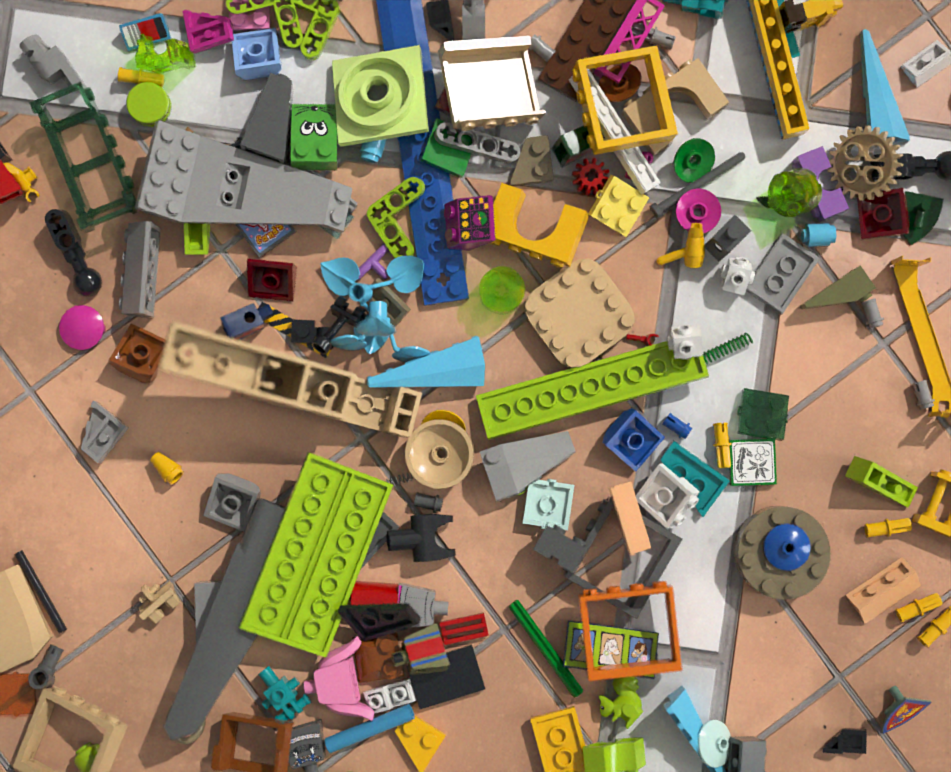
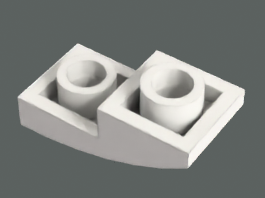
(390, 695)

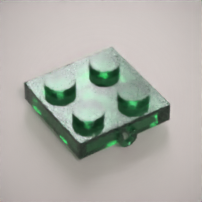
(763, 414)

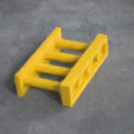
(928, 518)

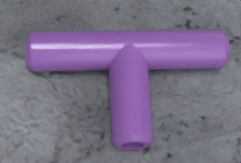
(372, 262)

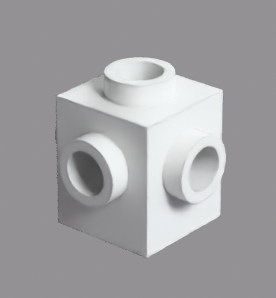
(736, 275)
(685, 341)

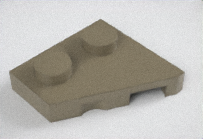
(534, 162)

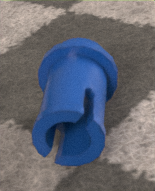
(677, 426)

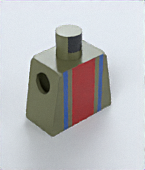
(422, 652)

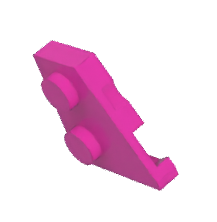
(206, 30)

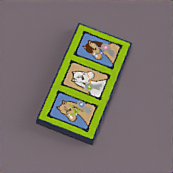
(609, 646)

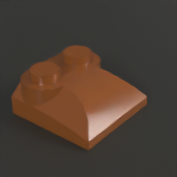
(138, 354)
(375, 659)

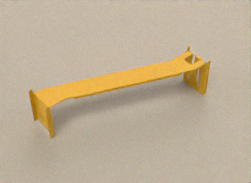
(906, 275)

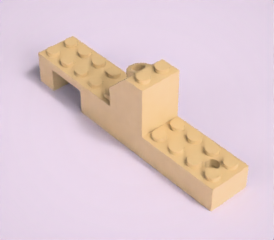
(303, 386)

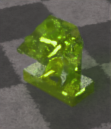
(175, 57)

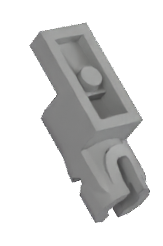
(49, 62)

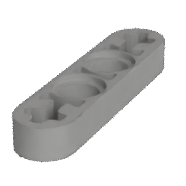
(477, 143)

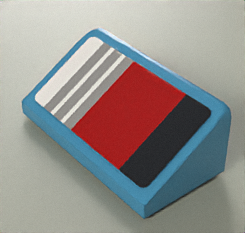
(150, 26)

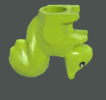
(626, 705)

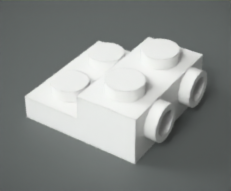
(667, 496)

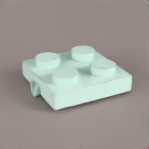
(548, 504)

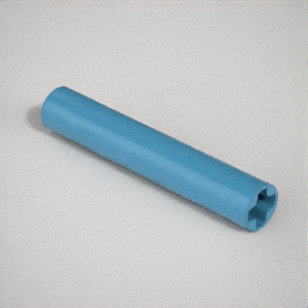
(369, 728)

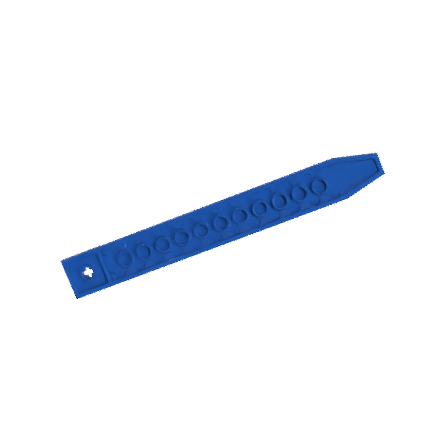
(402, 27)

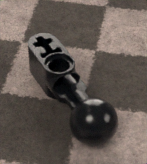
(918, 166)
(85, 280)

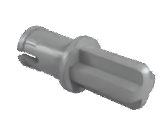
(655, 36)

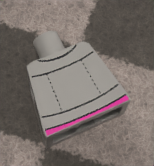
(422, 602)

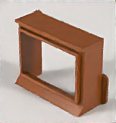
(224, 752)

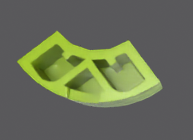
(616, 756)

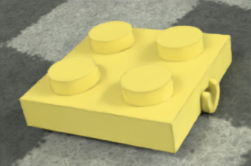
(618, 205)

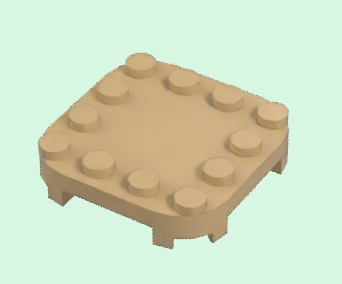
(579, 313)

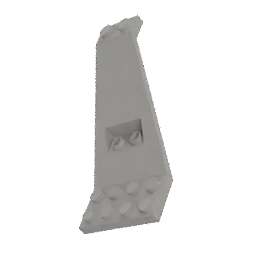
(190, 175)

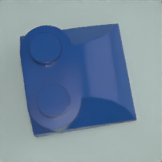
(632, 438)

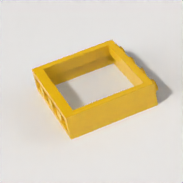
(659, 92)

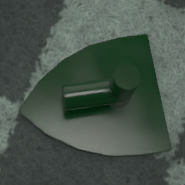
(922, 215)

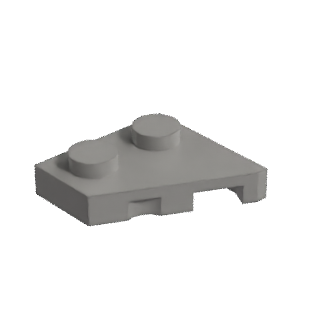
(102, 433)

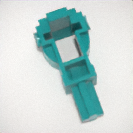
(705, 8)

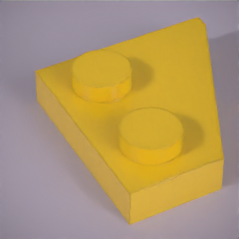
(420, 741)

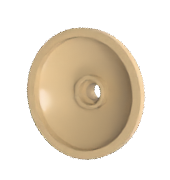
(423, 457)

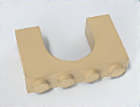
(690, 80)

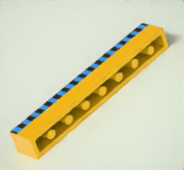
(778, 68)

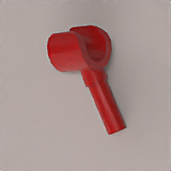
(644, 339)

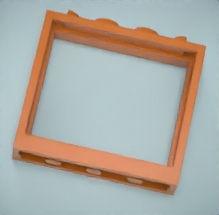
(635, 668)

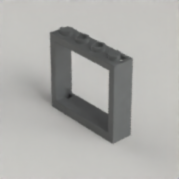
(654, 574)

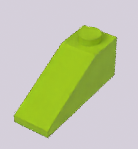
(881, 481)

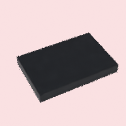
(460, 679)

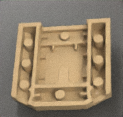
(21, 620)

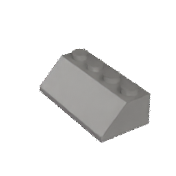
(140, 269)

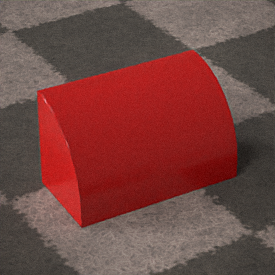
(374, 593)

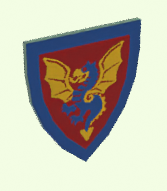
(902, 710)

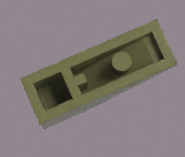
(847, 289)

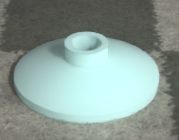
(714, 743)

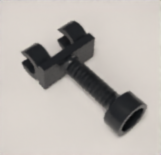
(322, 344)

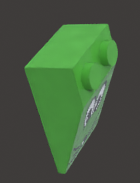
(314, 137)

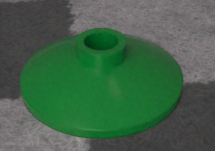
(699, 165)

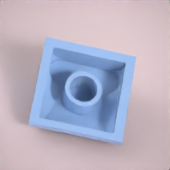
(256, 54)

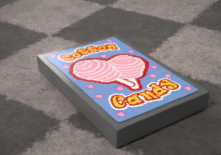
(265, 237)

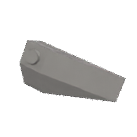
(521, 462)

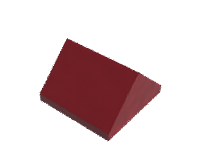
(271, 279)

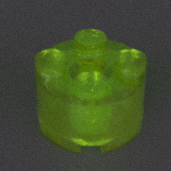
(794, 192)
(493, 280)

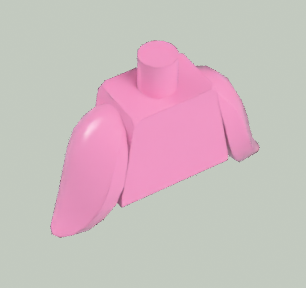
(337, 682)

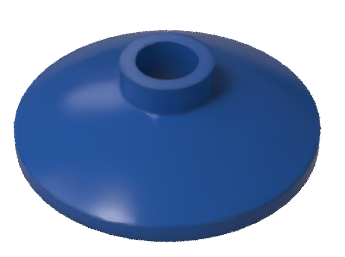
(775, 547)

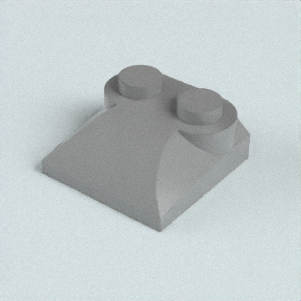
(232, 500)

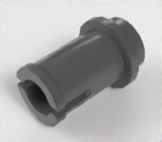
(428, 502)

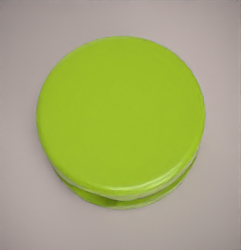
(148, 104)

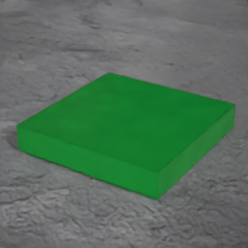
(444, 157)

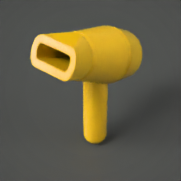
(692, 252)

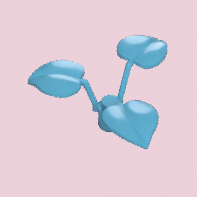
(342, 273)
(380, 325)

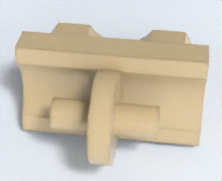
(156, 597)

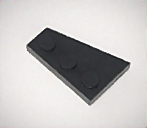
(378, 620)

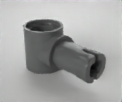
(46, 667)

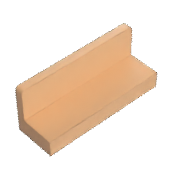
(629, 518)
(884, 589)

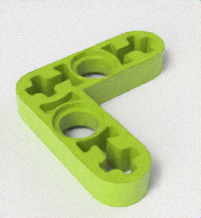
(320, 16)
(284, 33)
(387, 218)

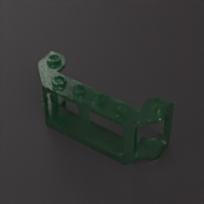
(72, 172)

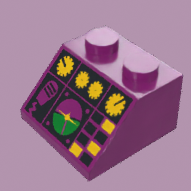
(469, 222)

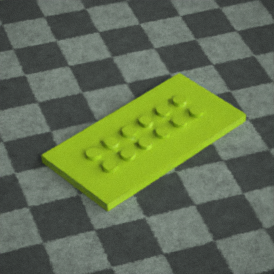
(316, 555)

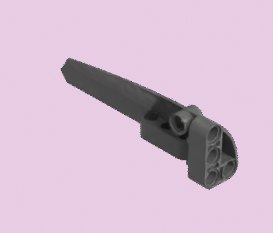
(222, 641)

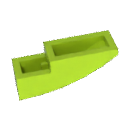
(196, 238)

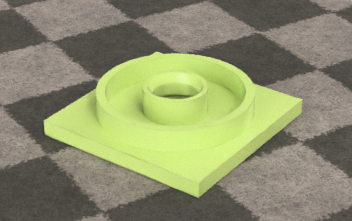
(397, 114)

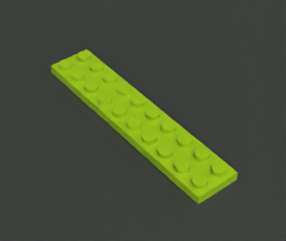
(586, 388)

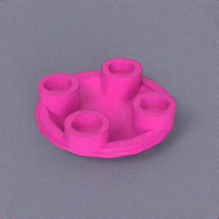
(81, 327)

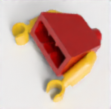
(13, 183)

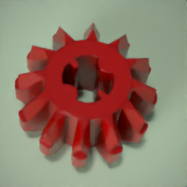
(584, 171)

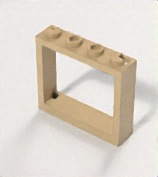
(110, 744)

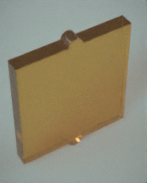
(16, 694)

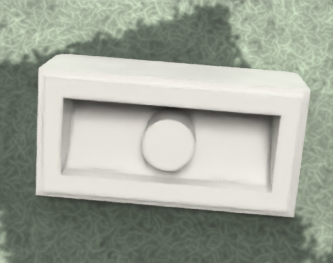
(927, 63)

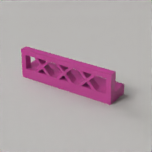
(624, 30)

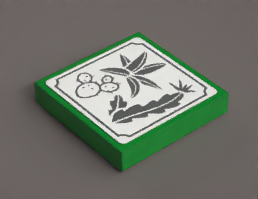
(752, 462)

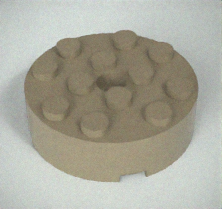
(760, 573)

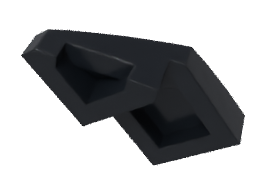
(440, 18)
(847, 740)

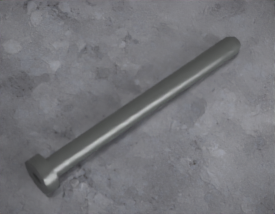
(658, 209)

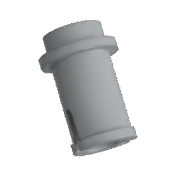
(541, 47)
(872, 313)
(923, 394)

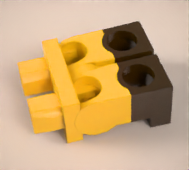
(807, 13)

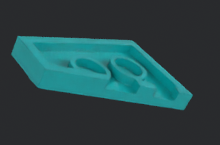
(696, 472)

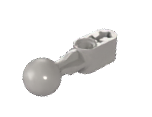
(473, 19)

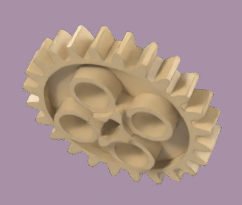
(866, 143)

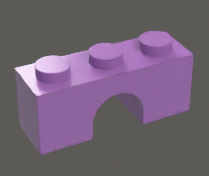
(831, 202)

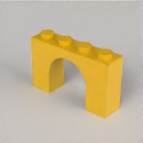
(557, 247)

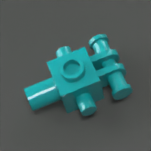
(282, 692)

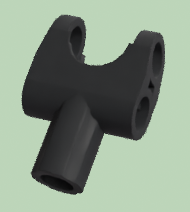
(421, 538)

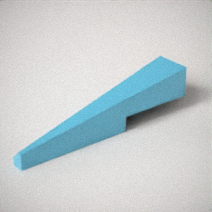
(880, 102)
(453, 366)
(685, 716)

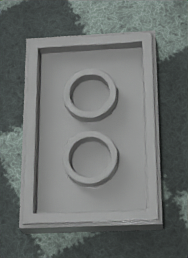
(782, 273)

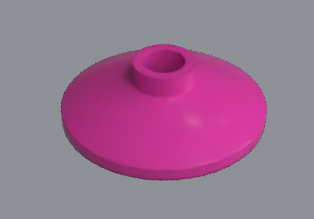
(705, 202)

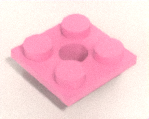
(258, 21)

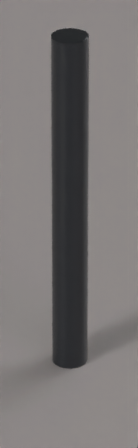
(40, 591)

